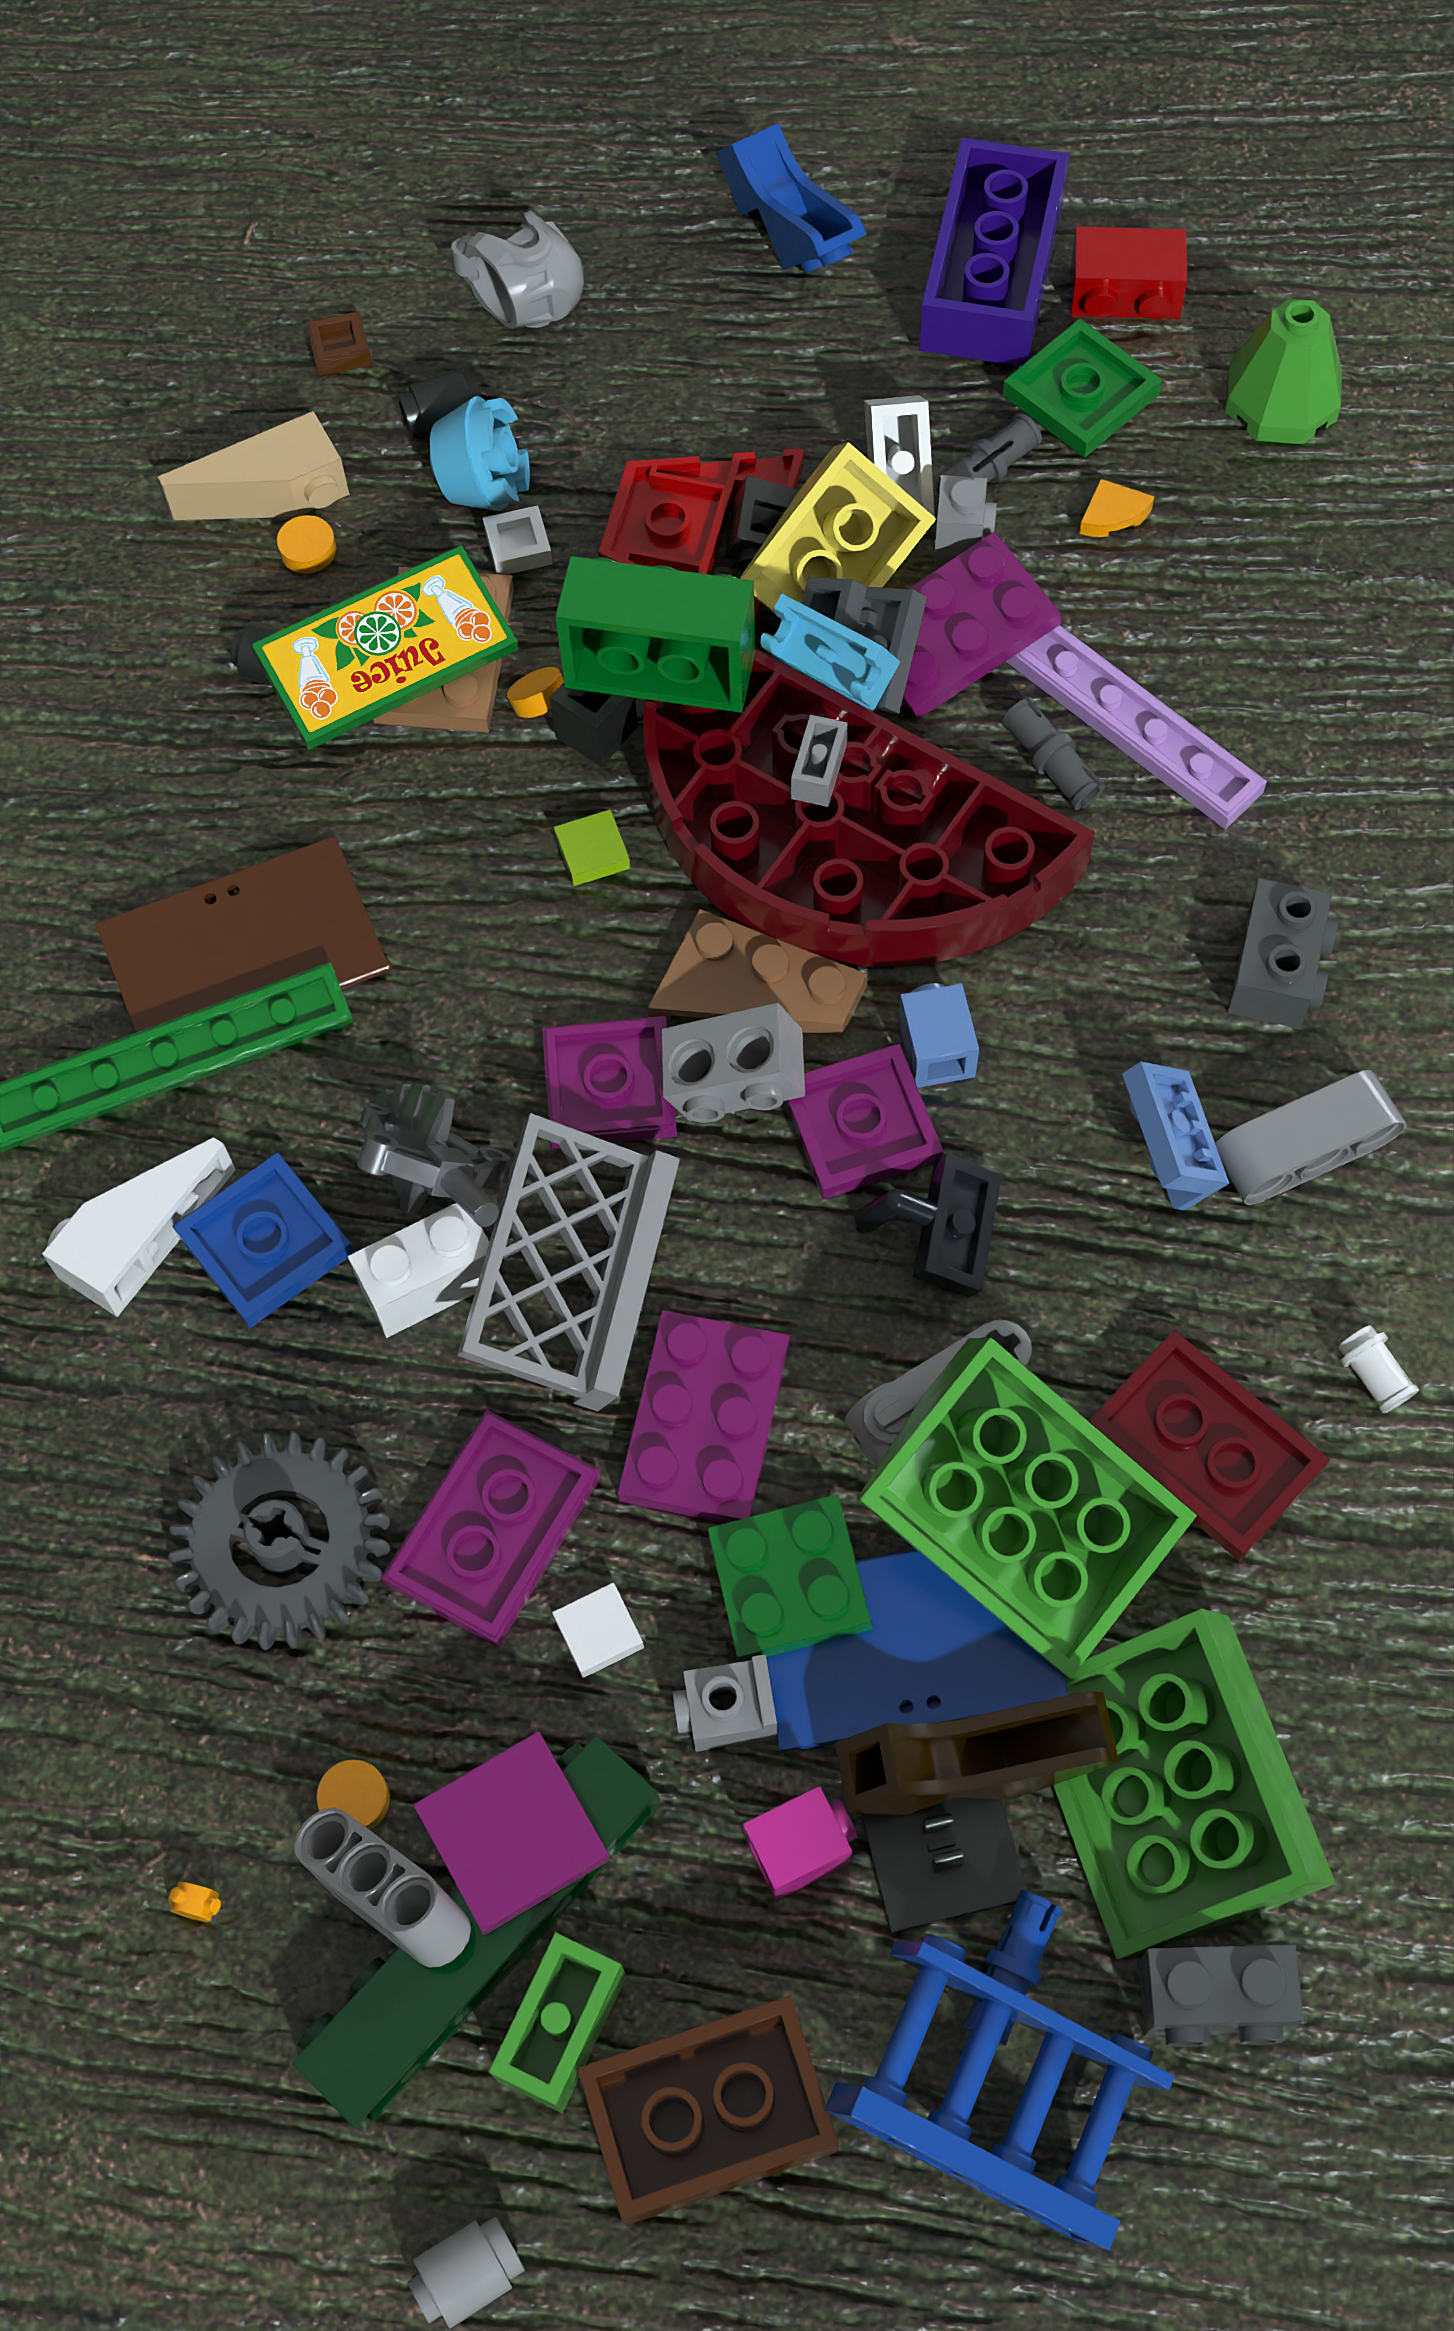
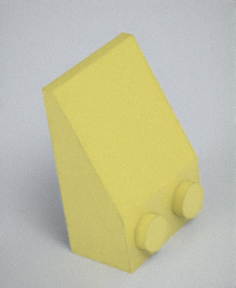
(839, 526)

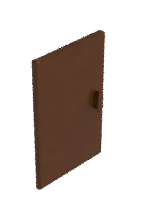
(281, 923)

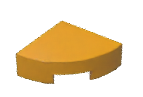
(1114, 509)

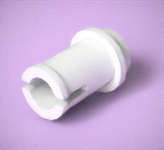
(1377, 1368)

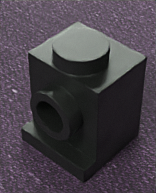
(754, 515)

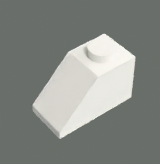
(901, 444)

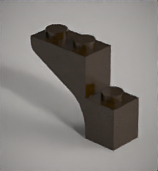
(981, 1756)

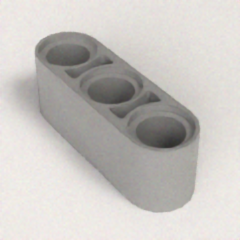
(1309, 1137)
(383, 1887)

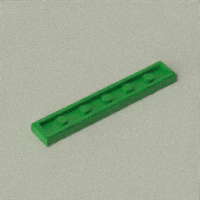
(170, 1055)

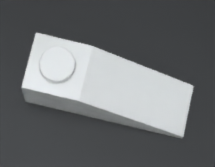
(128, 1231)

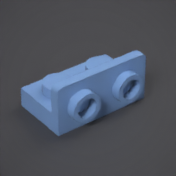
(1175, 1133)

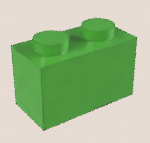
(558, 2022)

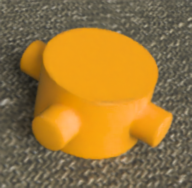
(194, 1901)

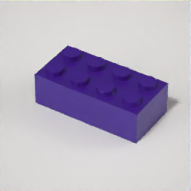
(993, 252)

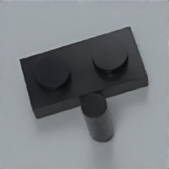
(953, 1219)

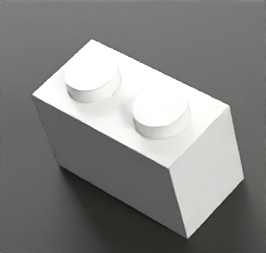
(421, 1268)

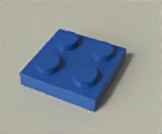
(263, 1240)

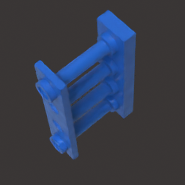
(944, 2136)

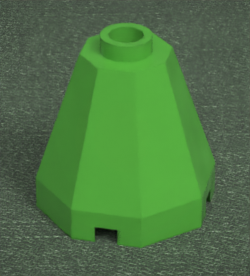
(1287, 375)

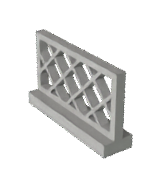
(623, 1275)

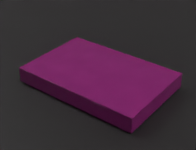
(491, 1528)

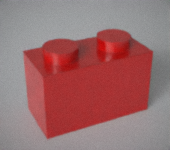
(1128, 272)

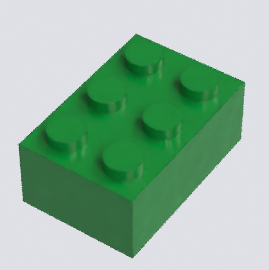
(656, 633)

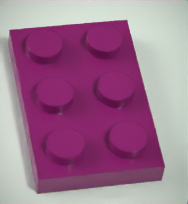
(973, 620)
(704, 1418)

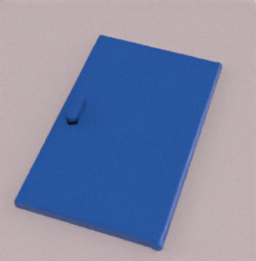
(922, 1647)

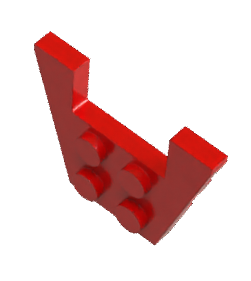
(679, 508)

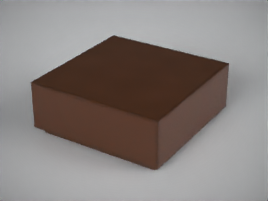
(339, 343)

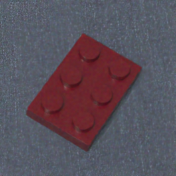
(1210, 1444)

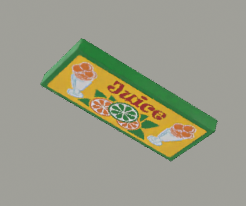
(384, 647)

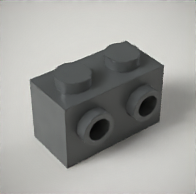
(1281, 954)
(1220, 1992)

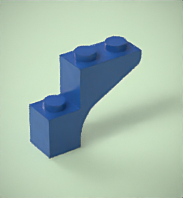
(799, 215)

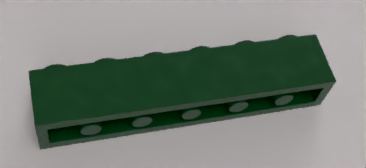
(412, 2010)

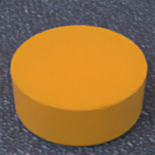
(306, 544)
(532, 692)
(357, 1790)

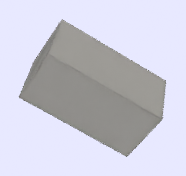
(819, 760)

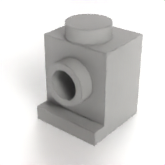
(962, 516)
(746, 1722)

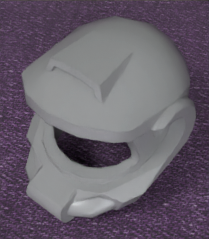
(536, 268)

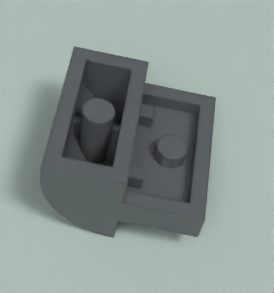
(880, 614)

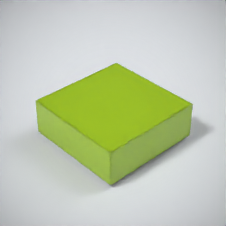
(592, 847)

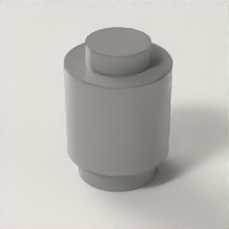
(465, 2272)

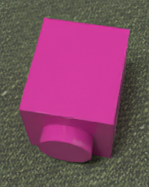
(800, 1841)

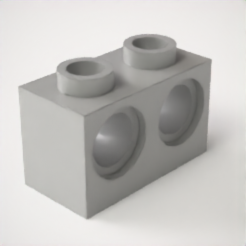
(732, 1050)

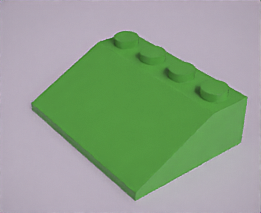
(1024, 1504)
(1201, 1805)

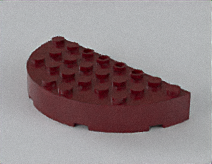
(898, 870)

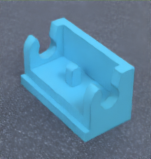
(830, 653)

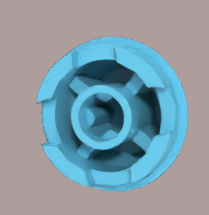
(478, 456)

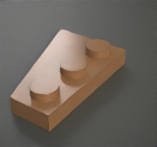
(737, 969)

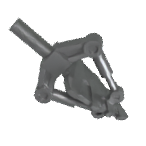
(414, 1148)

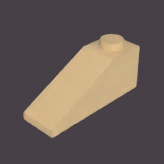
(261, 477)

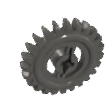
(223, 1518)

